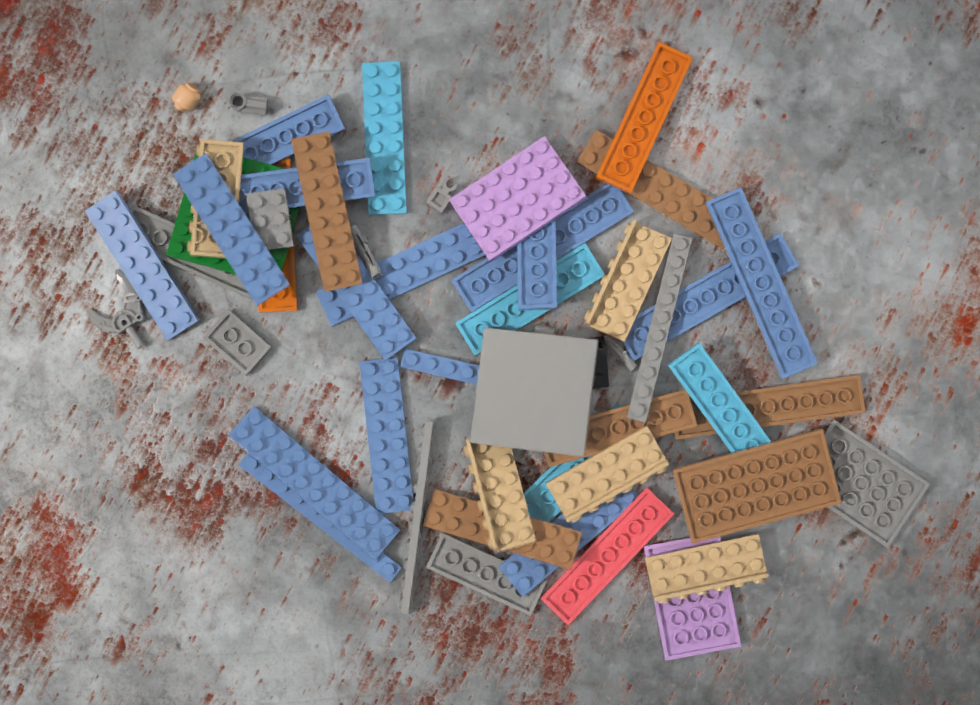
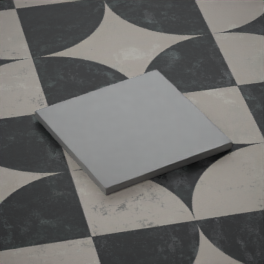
(534, 391)

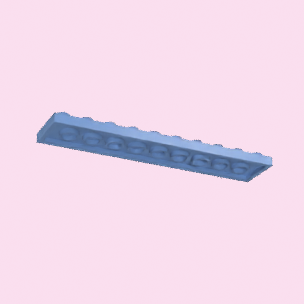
(573, 228)
(413, 268)
(761, 283)
(705, 298)
(314, 483)

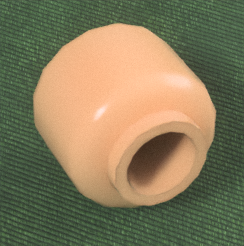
(186, 97)

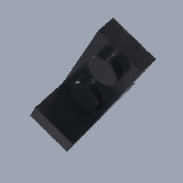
(601, 376)

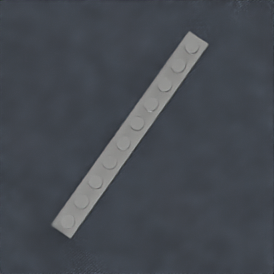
(659, 328)
(416, 525)

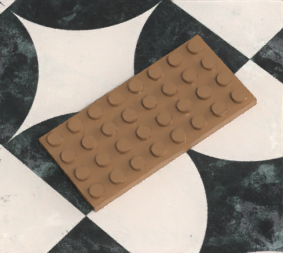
(756, 485)

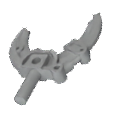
(125, 319)

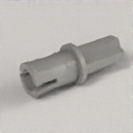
(621, 355)

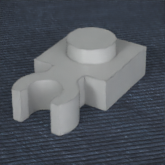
(440, 197)

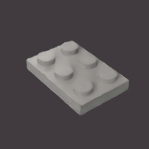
(271, 217)
(237, 342)

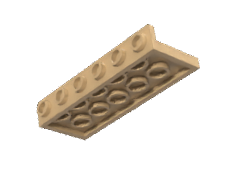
(228, 161)
(627, 281)
(607, 474)
(500, 496)
(706, 568)

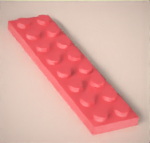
(607, 556)

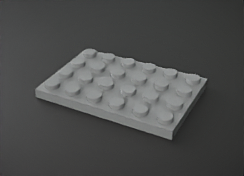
(872, 486)

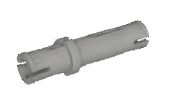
(365, 253)

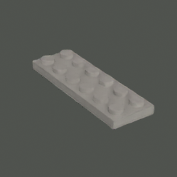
(480, 572)

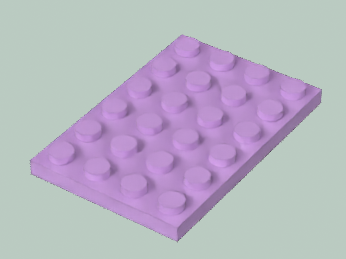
(517, 199)
(697, 622)

